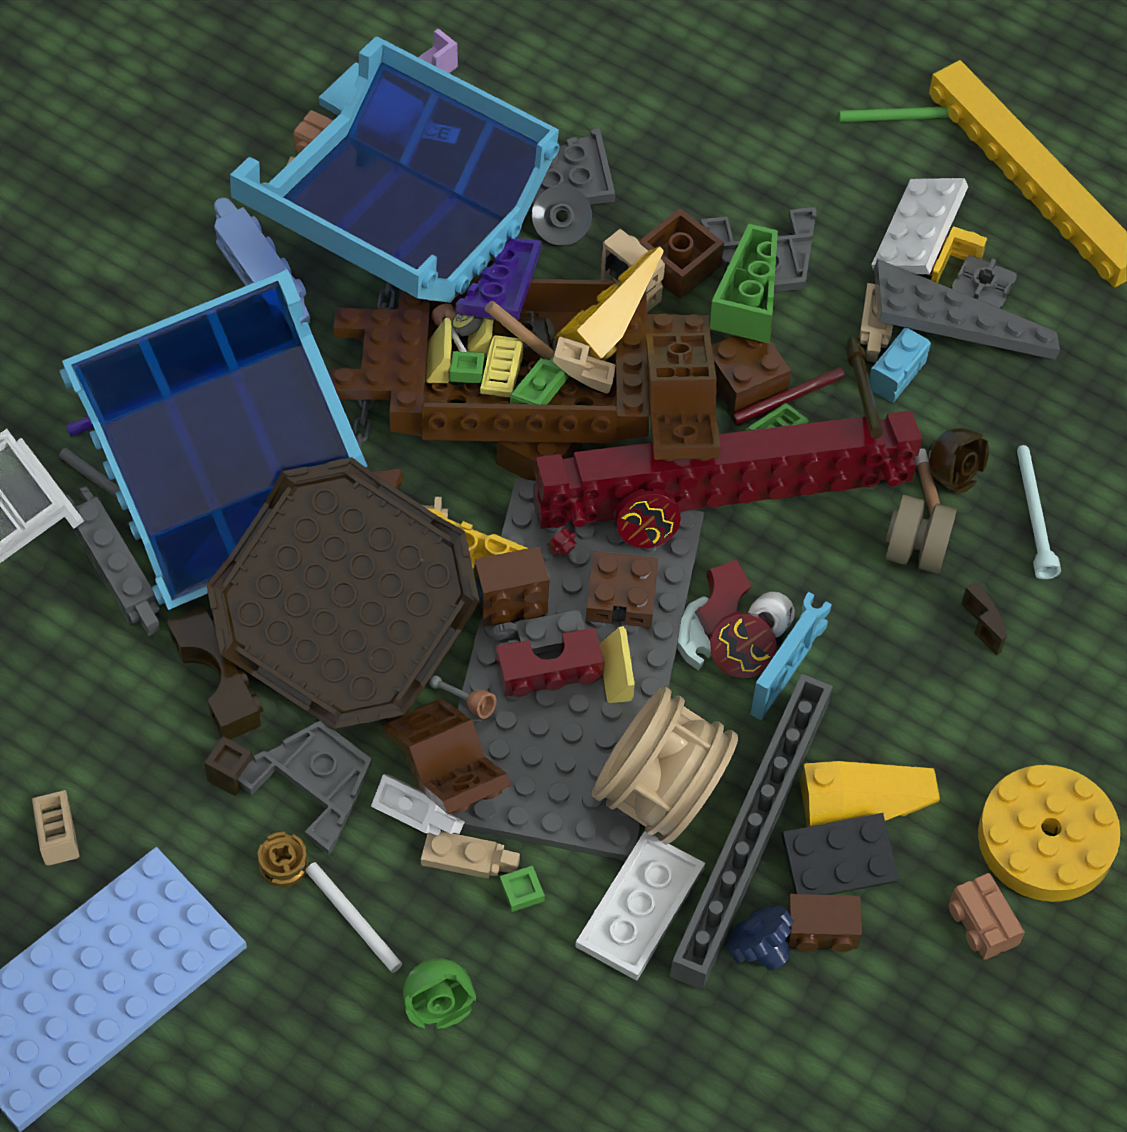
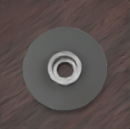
(556, 200)

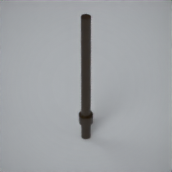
(857, 359)

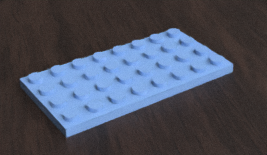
(103, 981)

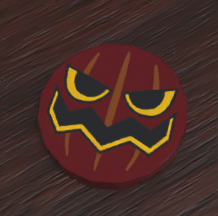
(648, 518)
(743, 644)

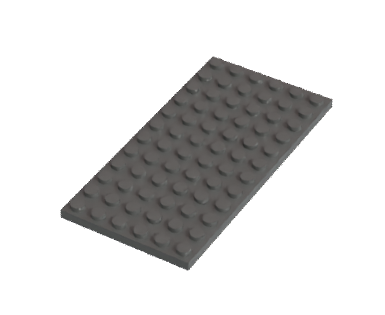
(562, 737)

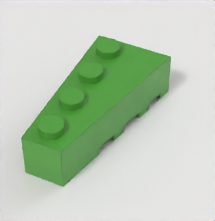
(747, 289)

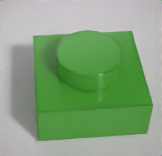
(467, 367)
(522, 888)

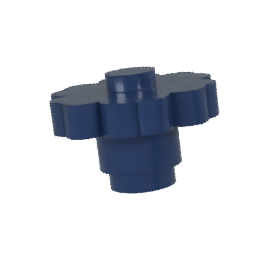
(762, 938)

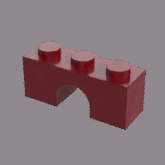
(525, 672)

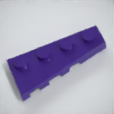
(504, 281)

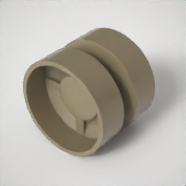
(911, 532)

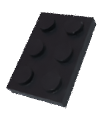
(840, 856)

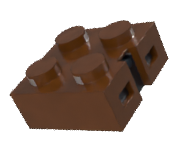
(622, 589)

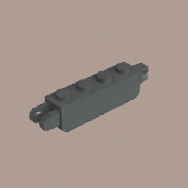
(115, 564)

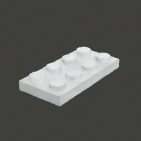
(921, 223)
(640, 905)

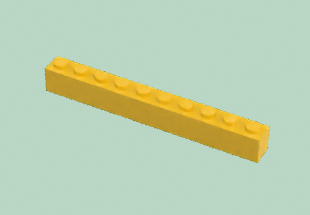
(1033, 170)

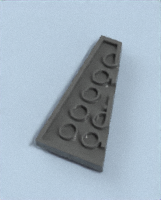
(584, 166)
(930, 307)

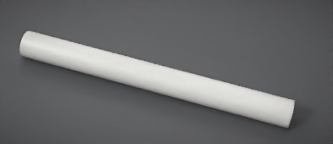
(353, 917)

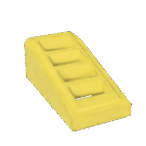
(502, 364)

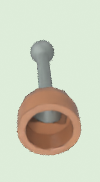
(479, 703)

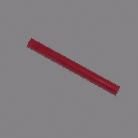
(787, 396)

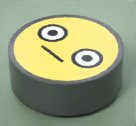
(466, 325)

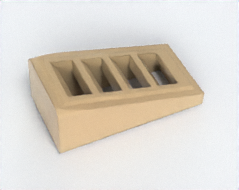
(61, 846)

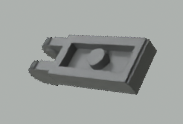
(542, 632)

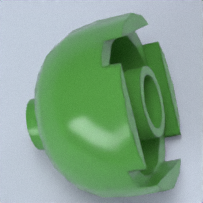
(438, 993)

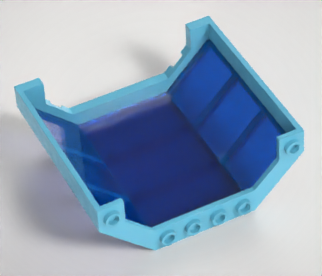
(411, 176)
(207, 420)

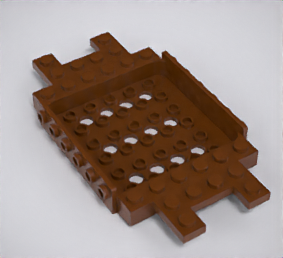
(397, 363)

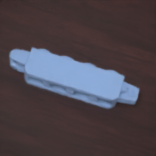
(247, 248)

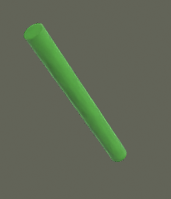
(893, 114)

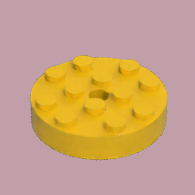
(1055, 802)

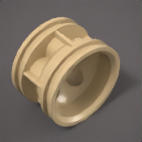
(665, 766)

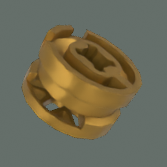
(282, 859)

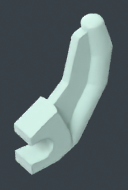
(692, 636)

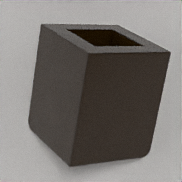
(227, 764)

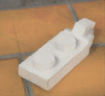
(413, 807)

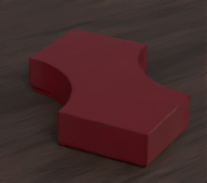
(726, 587)

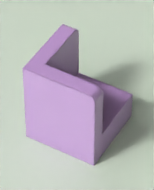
(443, 52)

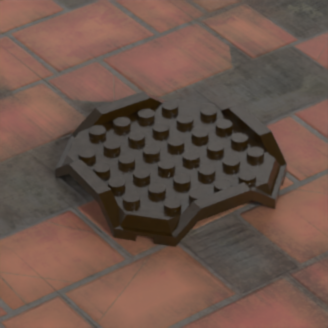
(343, 594)

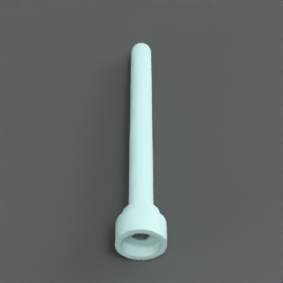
(1046, 562)

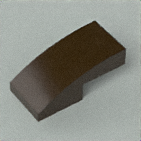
(990, 625)

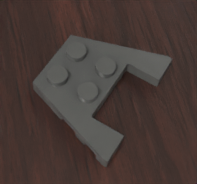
(791, 253)
(323, 768)

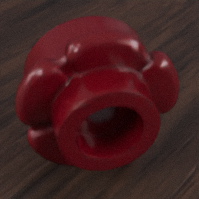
(562, 542)

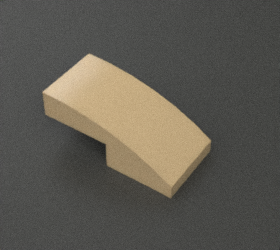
(573, 360)

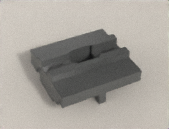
(996, 278)

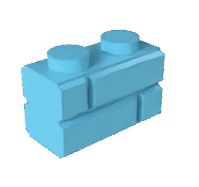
(899, 364)

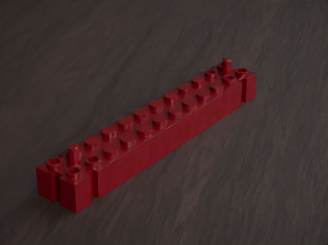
(750, 469)

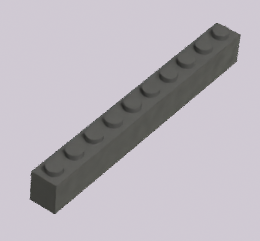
(750, 833)

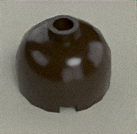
(957, 458)

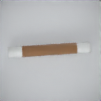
(927, 480)

